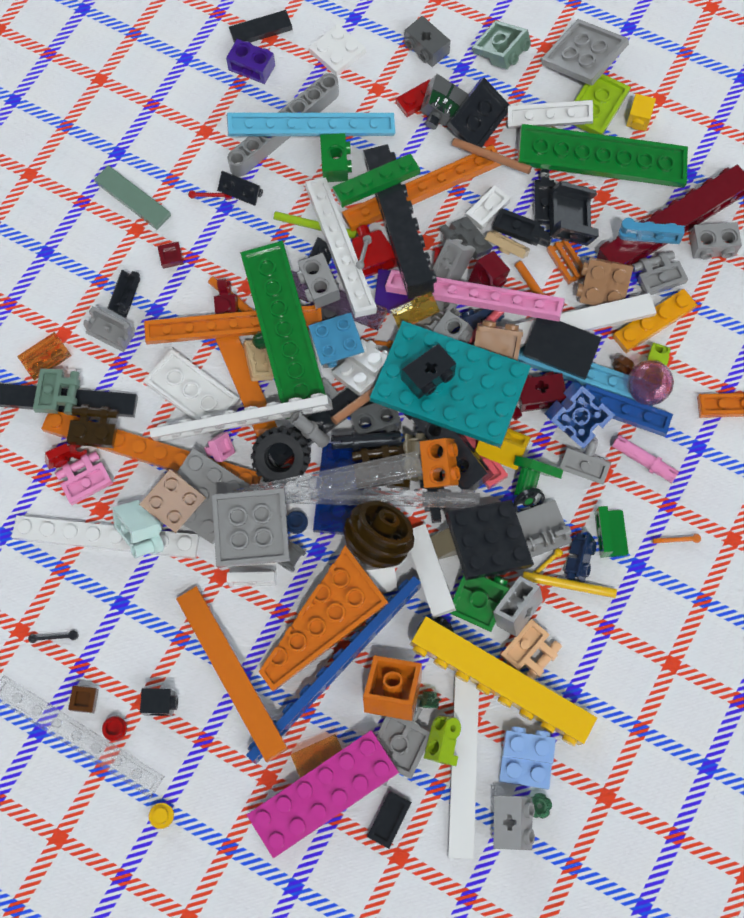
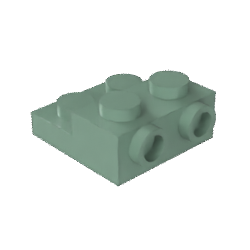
(502, 44)

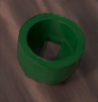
(258, 340)

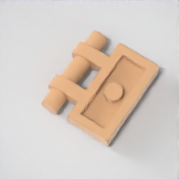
(525, 645)

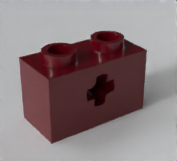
(549, 383)

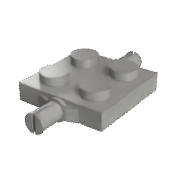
(404, 742)

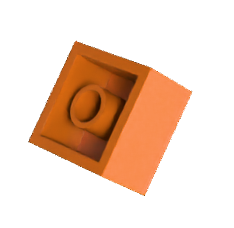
(392, 688)

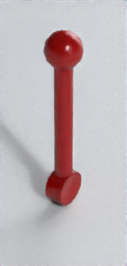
(192, 194)

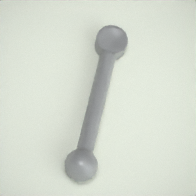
(366, 240)

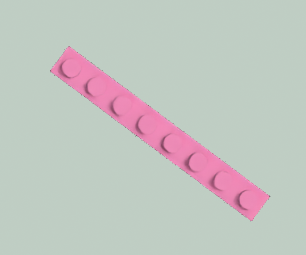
(487, 297)

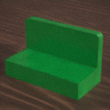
(611, 532)

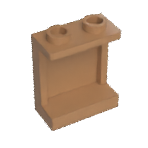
(499, 339)

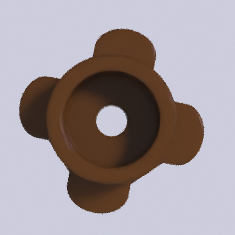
(623, 364)

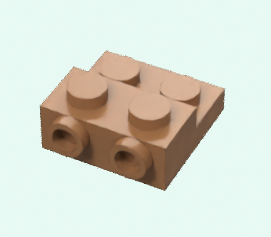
(603, 281)

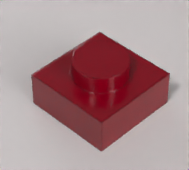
(170, 255)

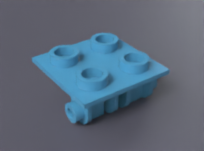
(336, 339)

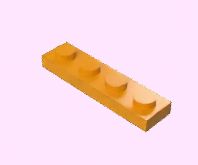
(643, 329)

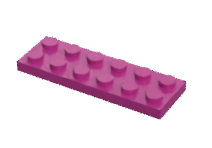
(322, 793)

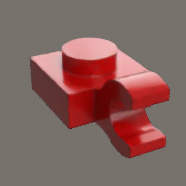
(61, 455)

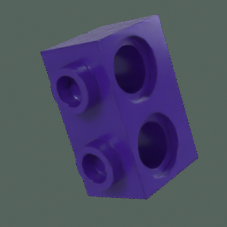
(250, 61)

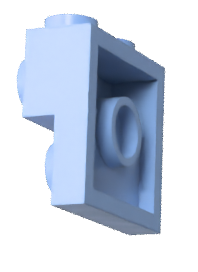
(527, 758)

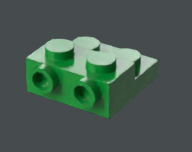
(478, 599)

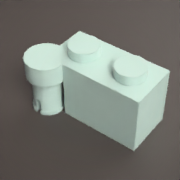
(138, 528)

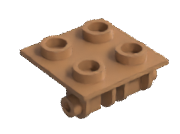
(172, 500)

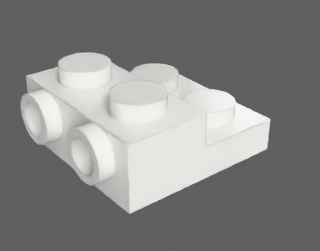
(361, 370)

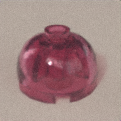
(650, 382)

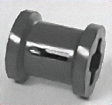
(295, 553)

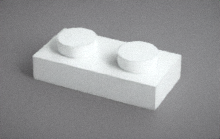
(488, 207)

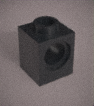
(158, 702)

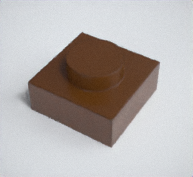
(83, 699)

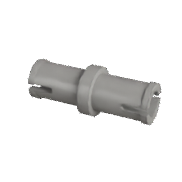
(309, 429)

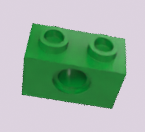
(335, 146)

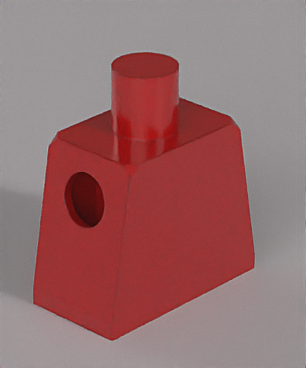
(378, 253)

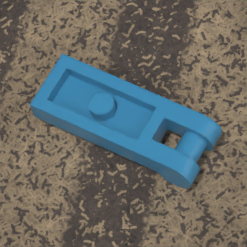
(651, 232)

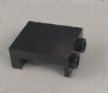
(571, 213)

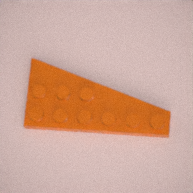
(331, 613)

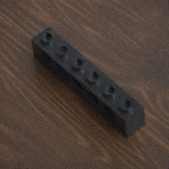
(477, 471)

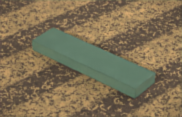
(132, 197)

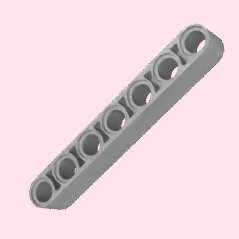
(324, 90)

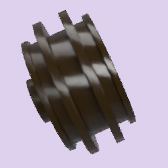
(378, 534)

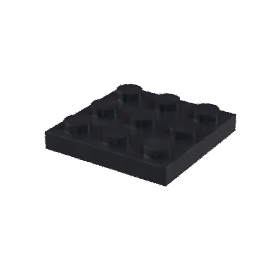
(488, 539)

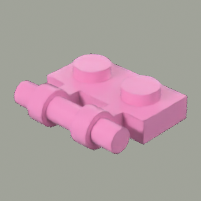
(86, 483)

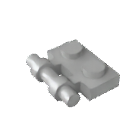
(662, 278)

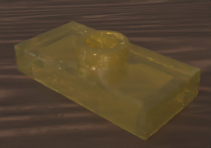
(416, 310)

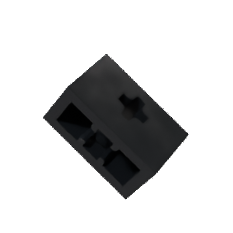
(433, 361)

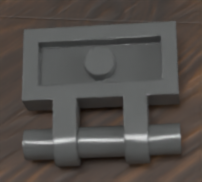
(468, 232)

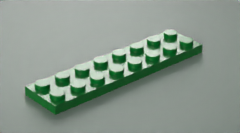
(603, 155)
(282, 322)

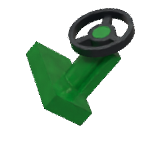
(528, 481)

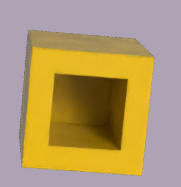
(640, 112)

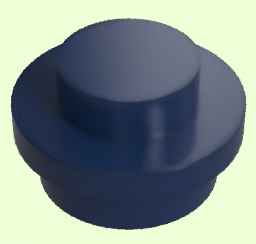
(297, 522)

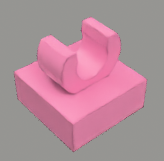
(220, 447)

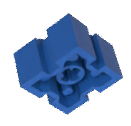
(579, 414)

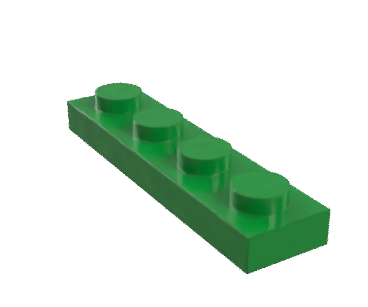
(376, 180)

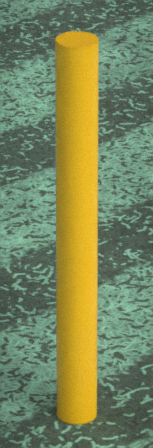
(570, 584)

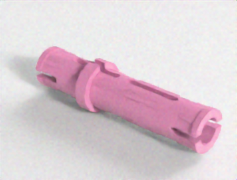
(639, 455)

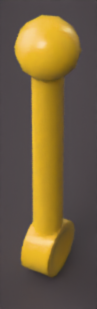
(557, 553)

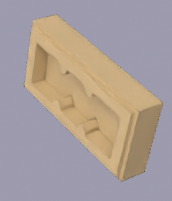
(507, 245)
(257, 362)

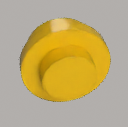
(161, 815)

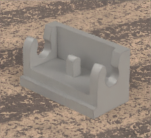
(453, 259)
(109, 329)

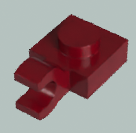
(226, 301)

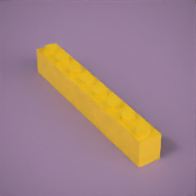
(503, 681)

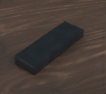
(261, 27)

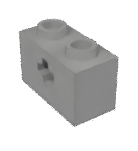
(518, 606)
(507, 811)

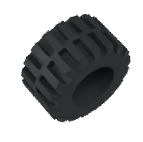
(280, 435)

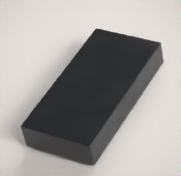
(389, 819)

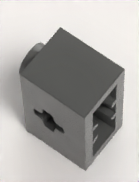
(427, 41)

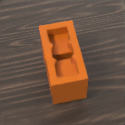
(433, 464)

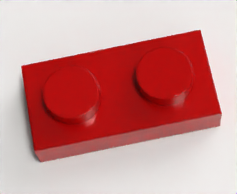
(412, 100)

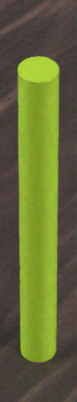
(305, 222)

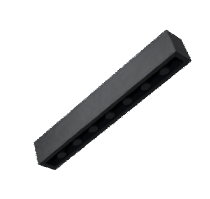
(402, 229)

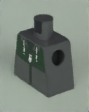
(441, 101)

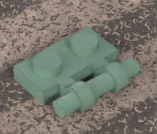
(49, 389)

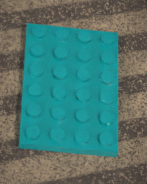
(473, 403)

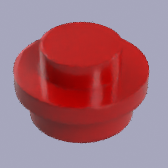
(114, 728)

